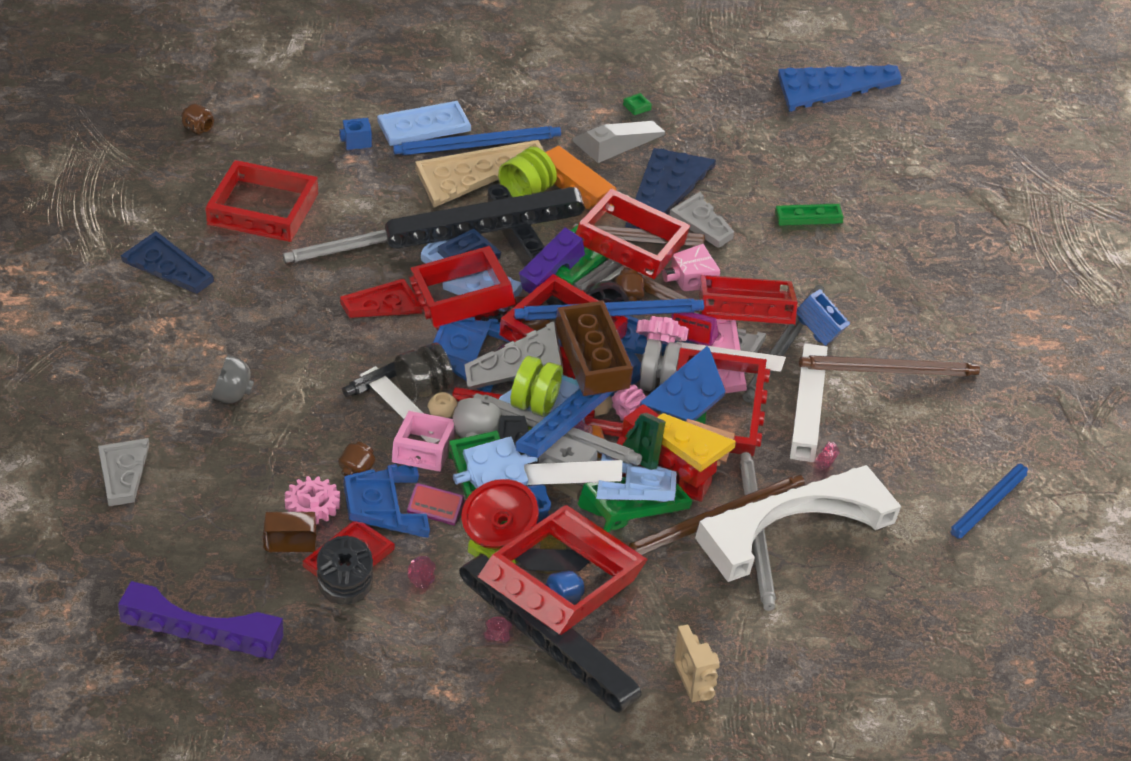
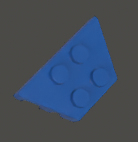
(689, 390)

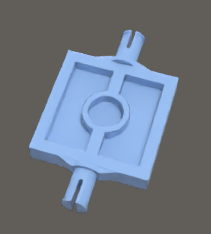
(494, 462)

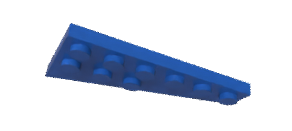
(828, 84)

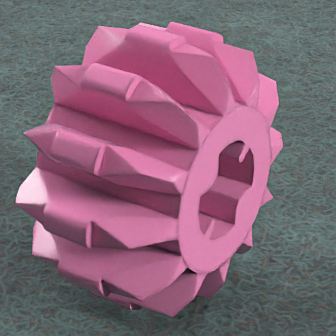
(627, 400)

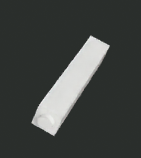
(808, 408)

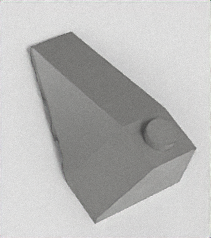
(615, 139)

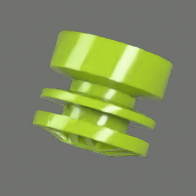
(528, 172)

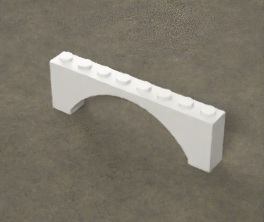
(851, 494)

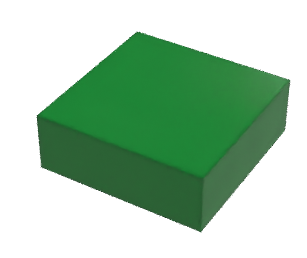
(637, 104)

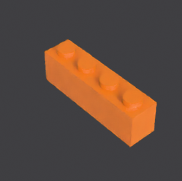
(576, 174)

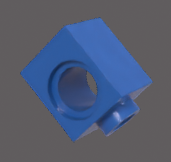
(356, 133)

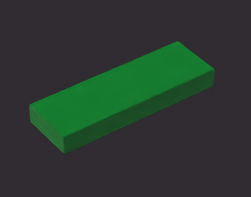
(809, 214)

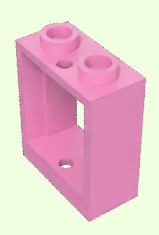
(432, 455)

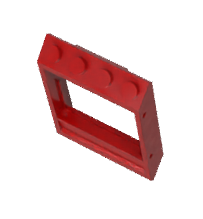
(584, 538)

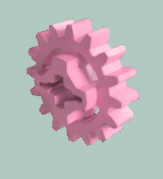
(662, 329)
(313, 497)

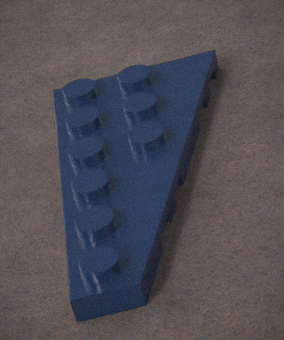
(670, 179)

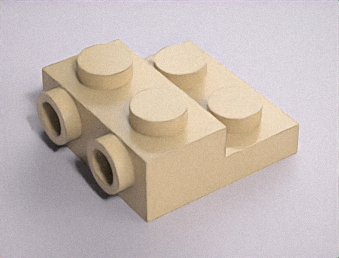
(695, 665)

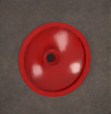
(496, 503)

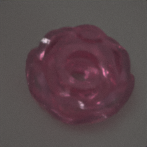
(827, 456)
(421, 572)

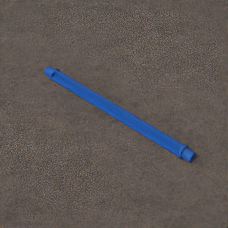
(476, 140)
(618, 308)

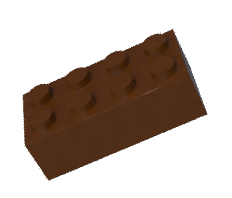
(593, 348)

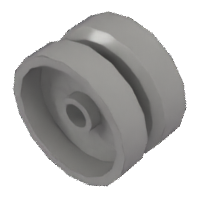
(656, 365)

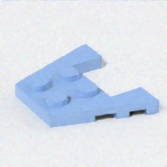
(639, 484)

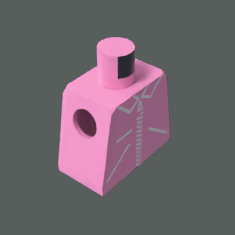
(689, 266)

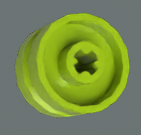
(536, 386)

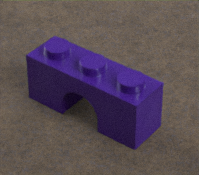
(563, 250)

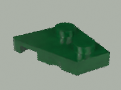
(646, 439)

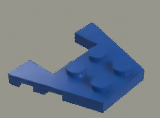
(464, 341)
(374, 500)

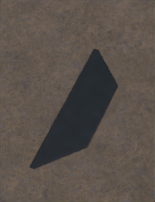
(552, 560)

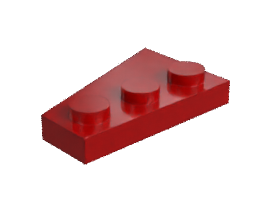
(382, 300)

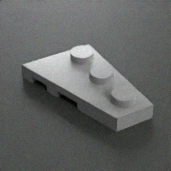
(703, 220)
(122, 469)

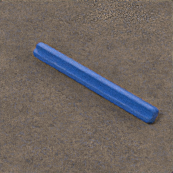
(989, 500)

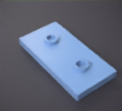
(423, 123)

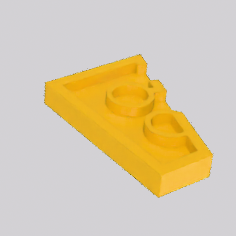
(693, 443)

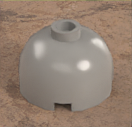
(475, 418)

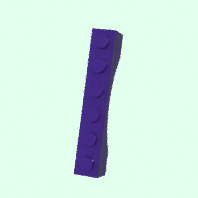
(251, 633)

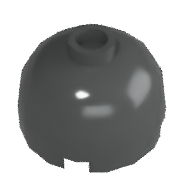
(233, 381)

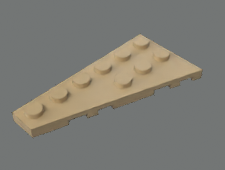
(465, 172)

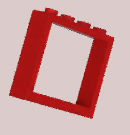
(640, 216)
(257, 222)
(565, 292)
(748, 299)
(467, 304)
(747, 365)

